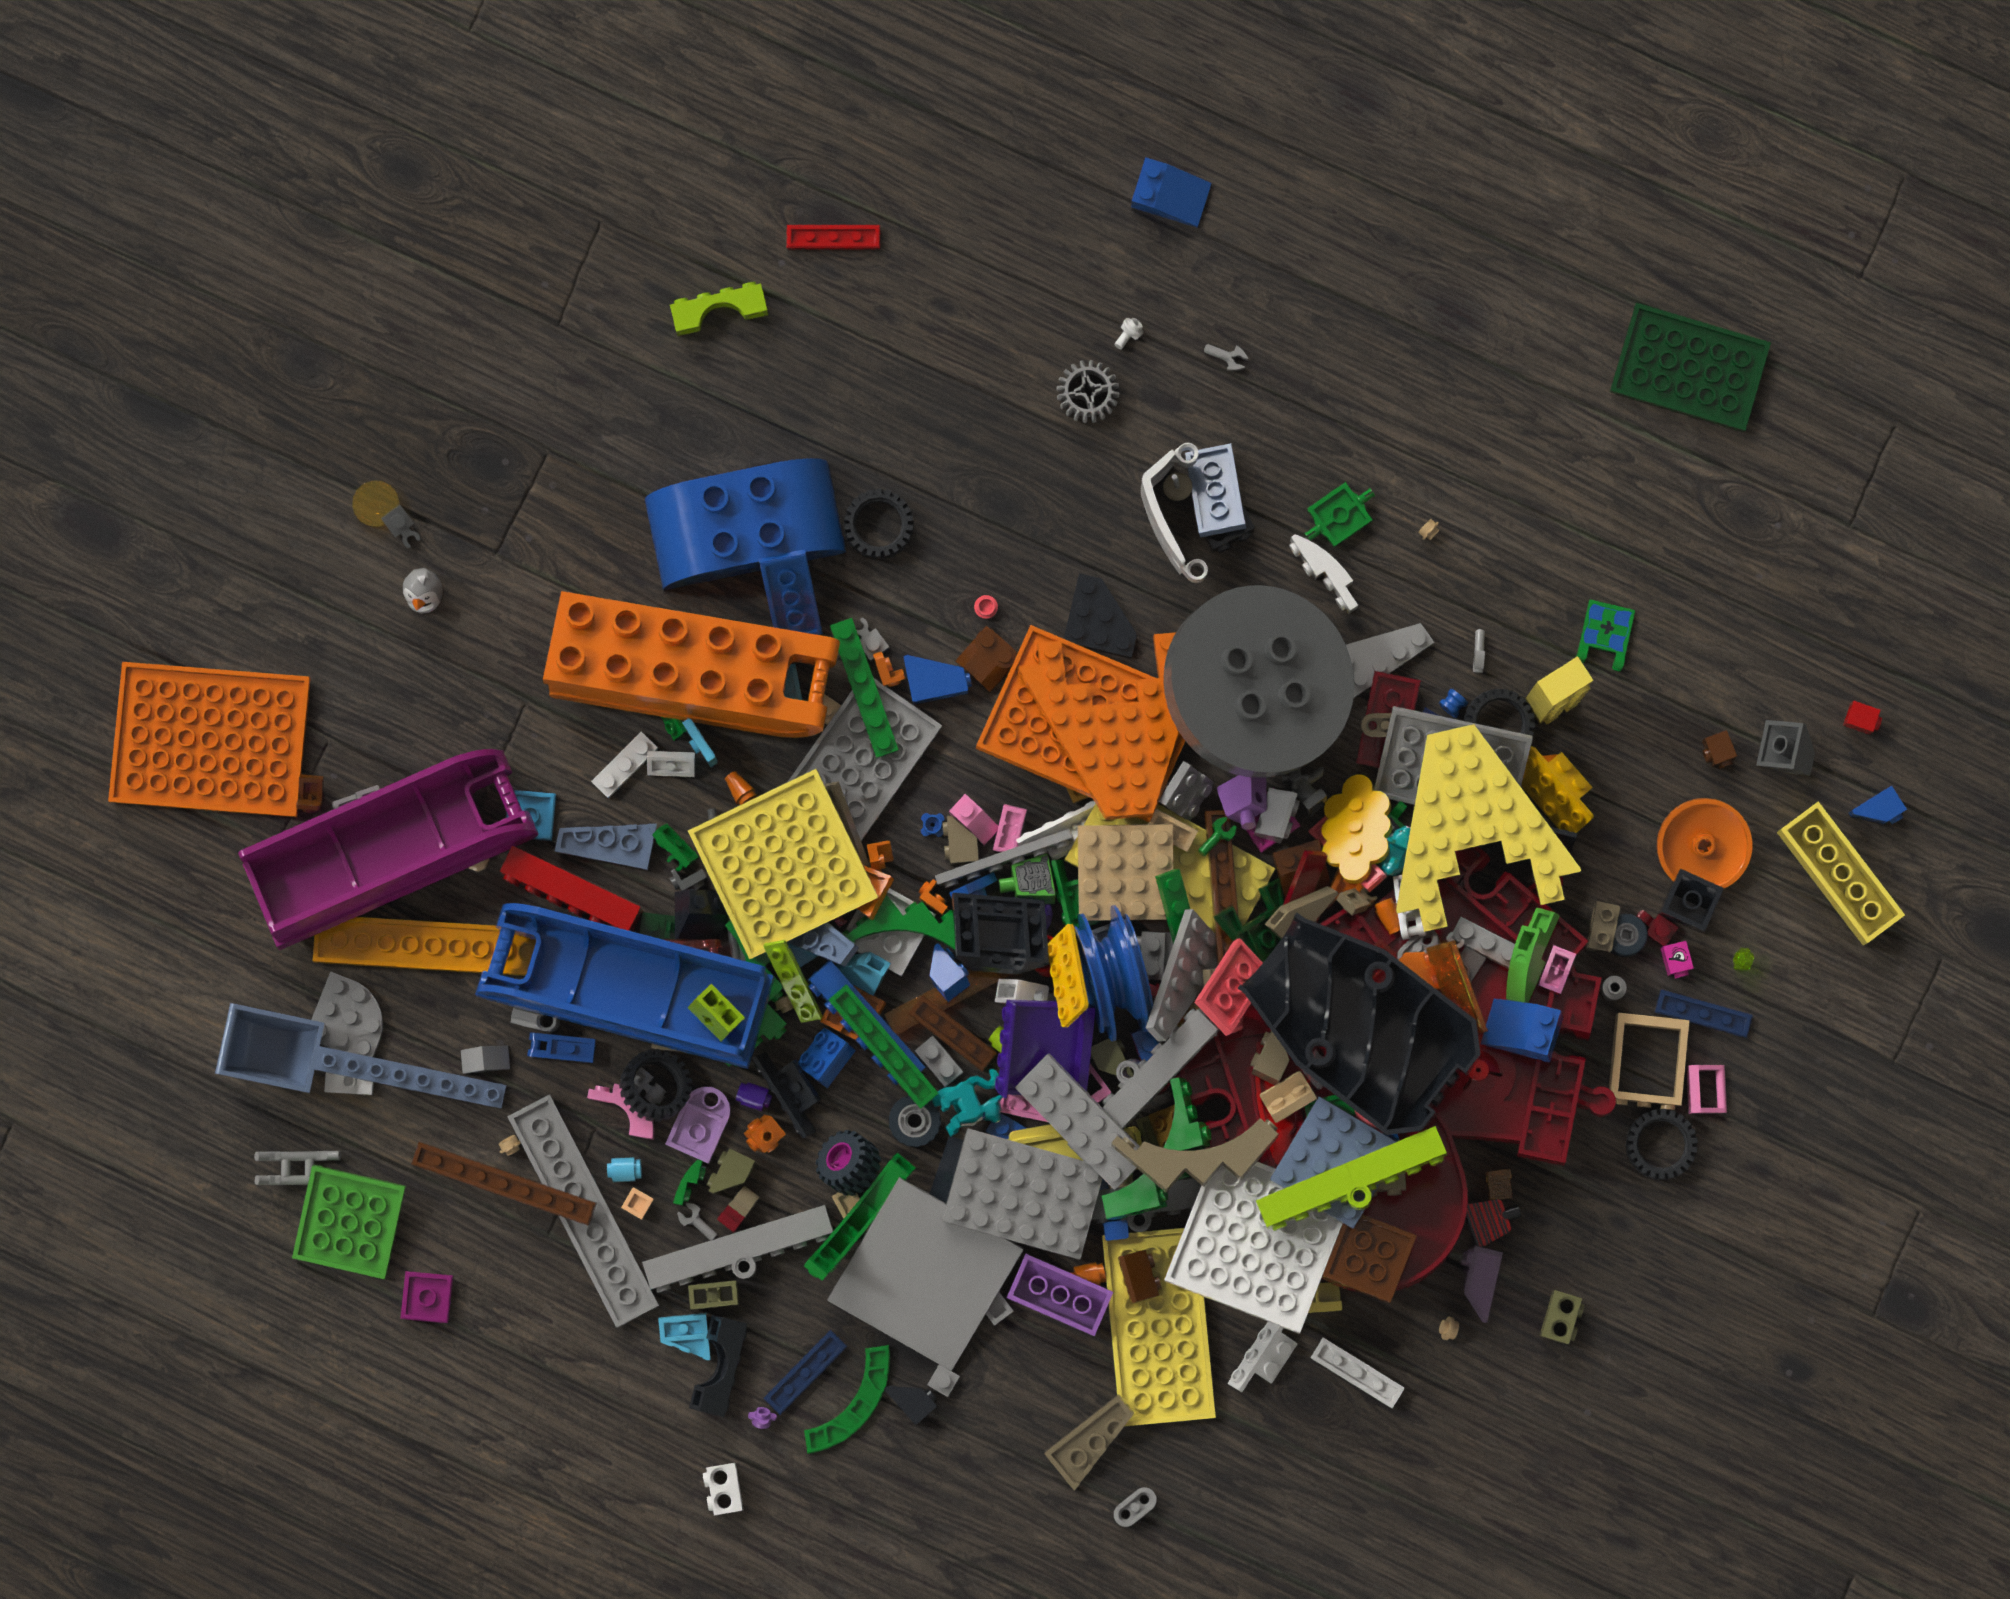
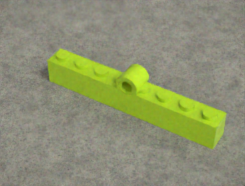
(1352, 1177)

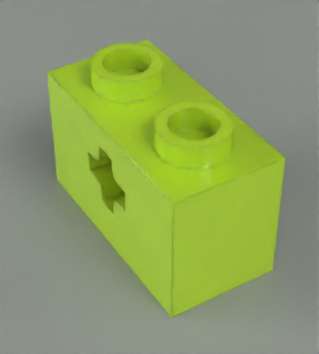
(716, 1012)

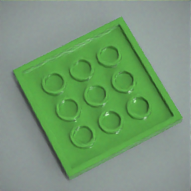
(349, 1221)

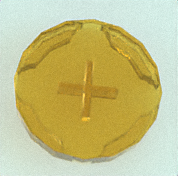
(373, 502)

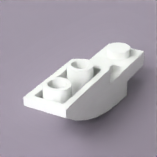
(1319, 563)

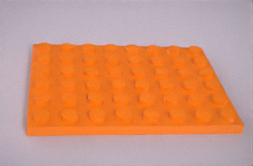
(1022, 734)
(209, 739)

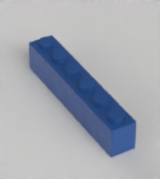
(827, 982)

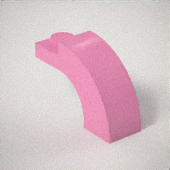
(638, 1126)

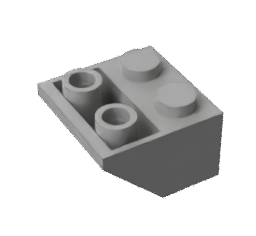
(1274, 822)

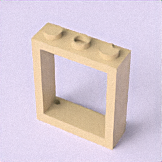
(1645, 1100)

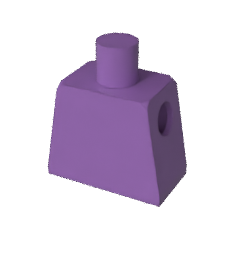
(1243, 799)

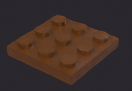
(1370, 1257)

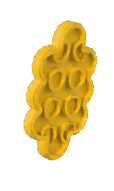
(1356, 829)

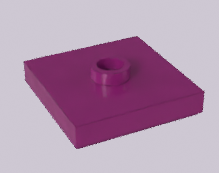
(427, 1297)

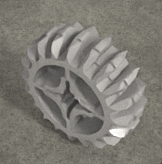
(1078, 395)

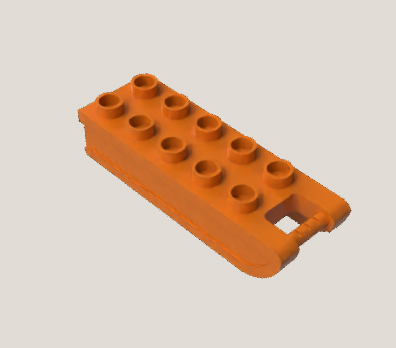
(685, 666)

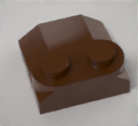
(987, 658)

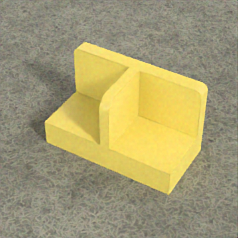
(1326, 1299)

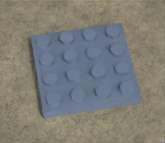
(1325, 1142)

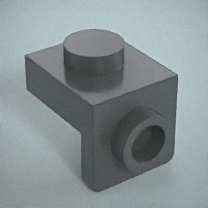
(693, 882)

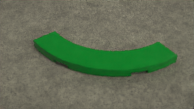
(859, 1409)

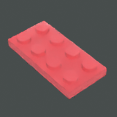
(1220, 996)

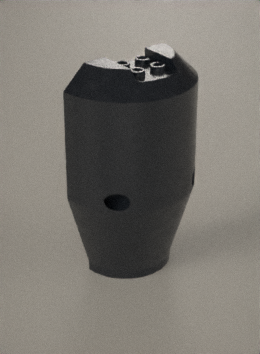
(1385, 1042)

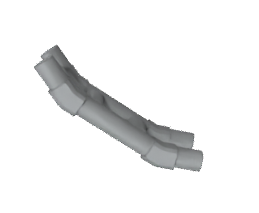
(285, 1158)

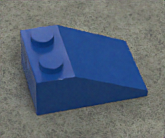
(1170, 193)
(1523, 1028)

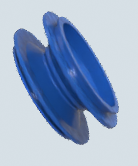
(1114, 972)

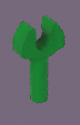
(1218, 835)

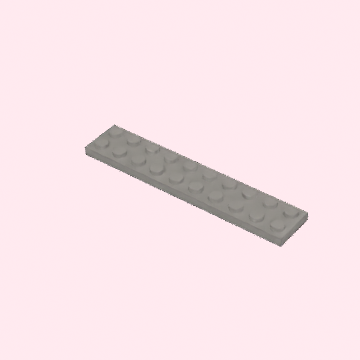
(602, 1242)

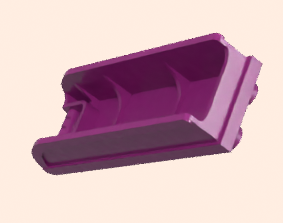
(383, 846)

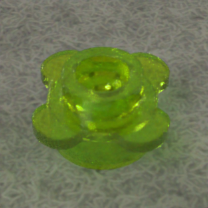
(1743, 959)

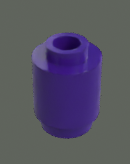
(754, 1096)

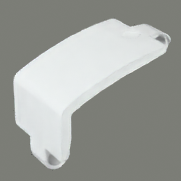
(1158, 523)

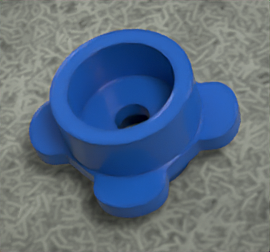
(927, 820)

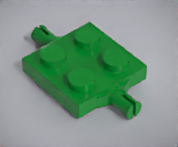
(1339, 514)

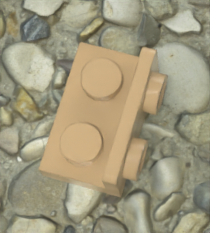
(1288, 1096)

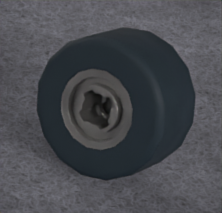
(1630, 942)

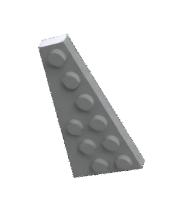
(1385, 653)
(1183, 976)

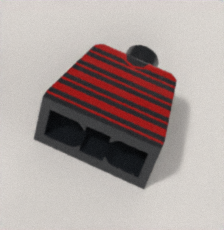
(1490, 1220)

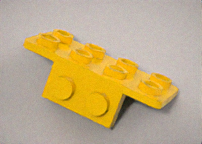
(1557, 790)
(1067, 976)

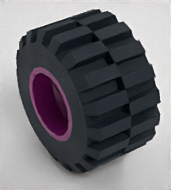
(848, 1162)

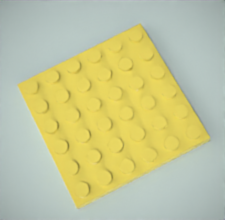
(783, 863)

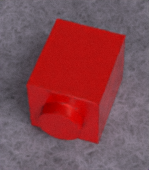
(1862, 718)

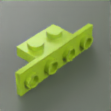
(793, 980)

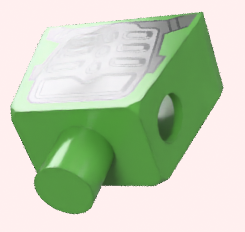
(1031, 880)

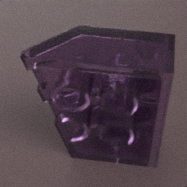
(1480, 1278)

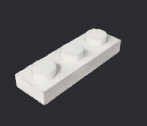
(624, 765)

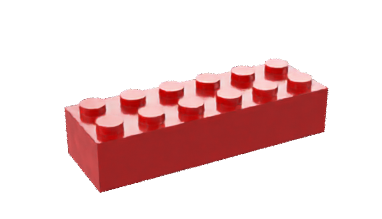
(567, 889)

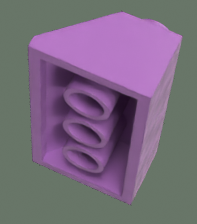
(1059, 1295)

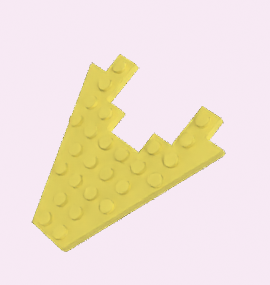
(1470, 802)

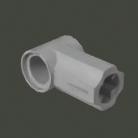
(532, 1020)

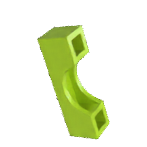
(690, 313)

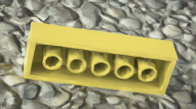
(1559, 691)
(1840, 873)

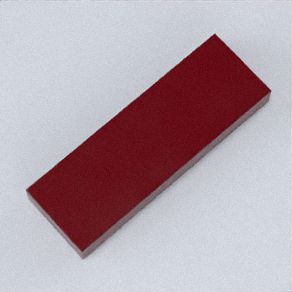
(1306, 875)

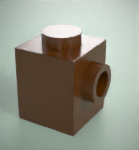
(1719, 750)

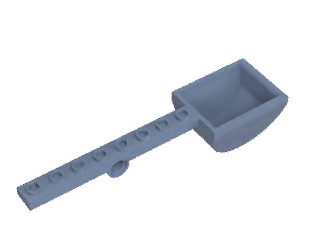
(287, 1050)

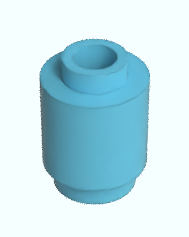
(624, 1169)

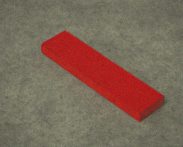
(833, 236)

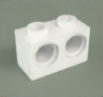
(730, 1488)

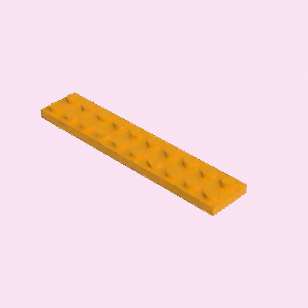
(418, 946)

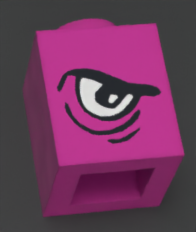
(1677, 959)

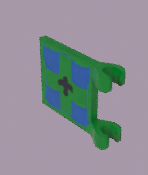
(1606, 629)

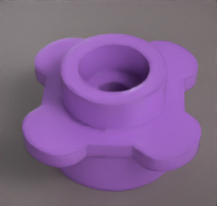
(762, 1417)

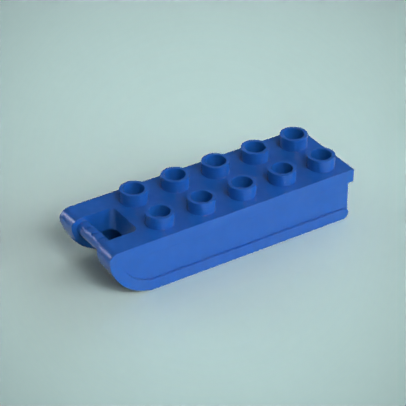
(625, 983)

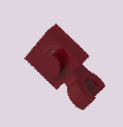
(1659, 928)

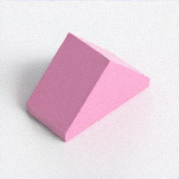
(1557, 969)

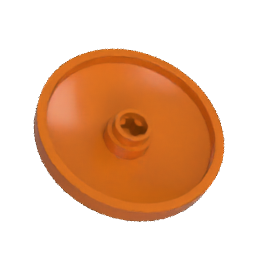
(1706, 841)

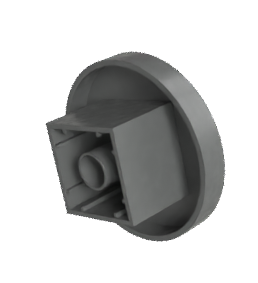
(1258, 681)

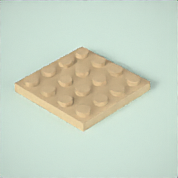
(1120, 869)

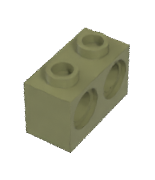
(1555, 1315)

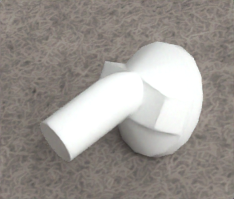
(1131, 328)

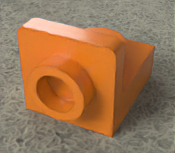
(883, 667)
(879, 854)
(934, 902)

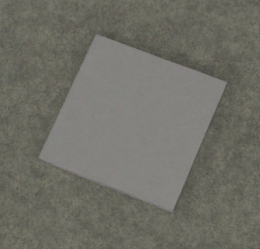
(923, 1275)

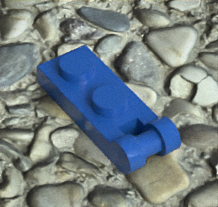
(562, 1047)

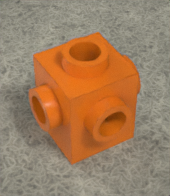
(763, 1134)

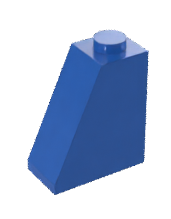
(934, 679)

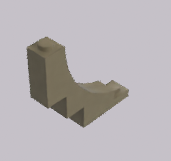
(1167, 1165)

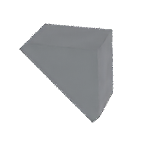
(485, 1059)

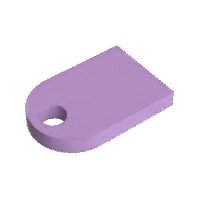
(699, 1125)

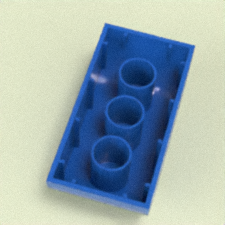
(734, 518)

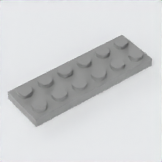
(1077, 1119)

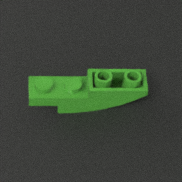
(1527, 954)

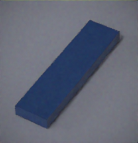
(1703, 1013)
(805, 1372)

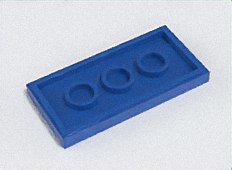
(790, 592)

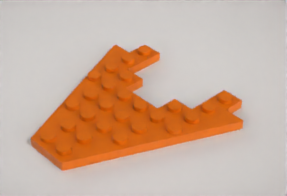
(1113, 747)

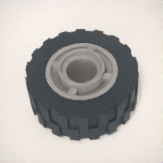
(914, 1136)

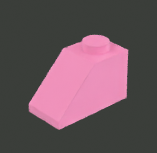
(974, 819)

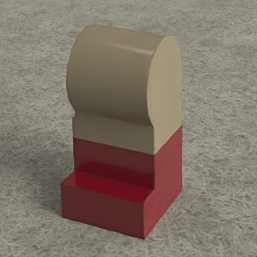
(738, 1209)

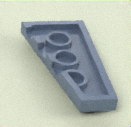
(612, 844)
(827, 943)

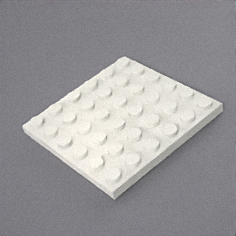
(1243, 1264)

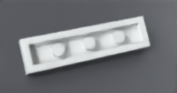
(1357, 1372)

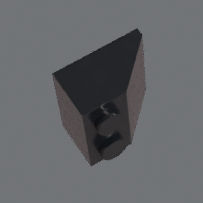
(1691, 901)
(699, 915)

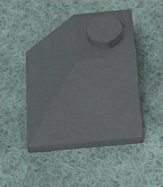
(1786, 748)

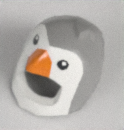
(422, 588)

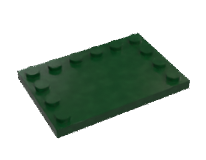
(1690, 367)

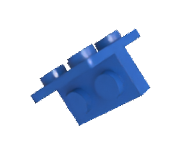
(826, 1057)

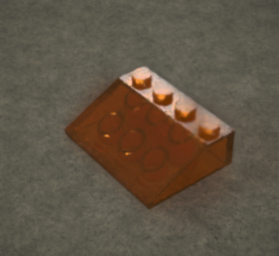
(1453, 979)

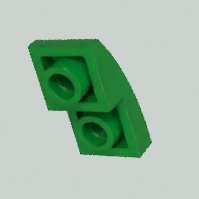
(693, 1175)

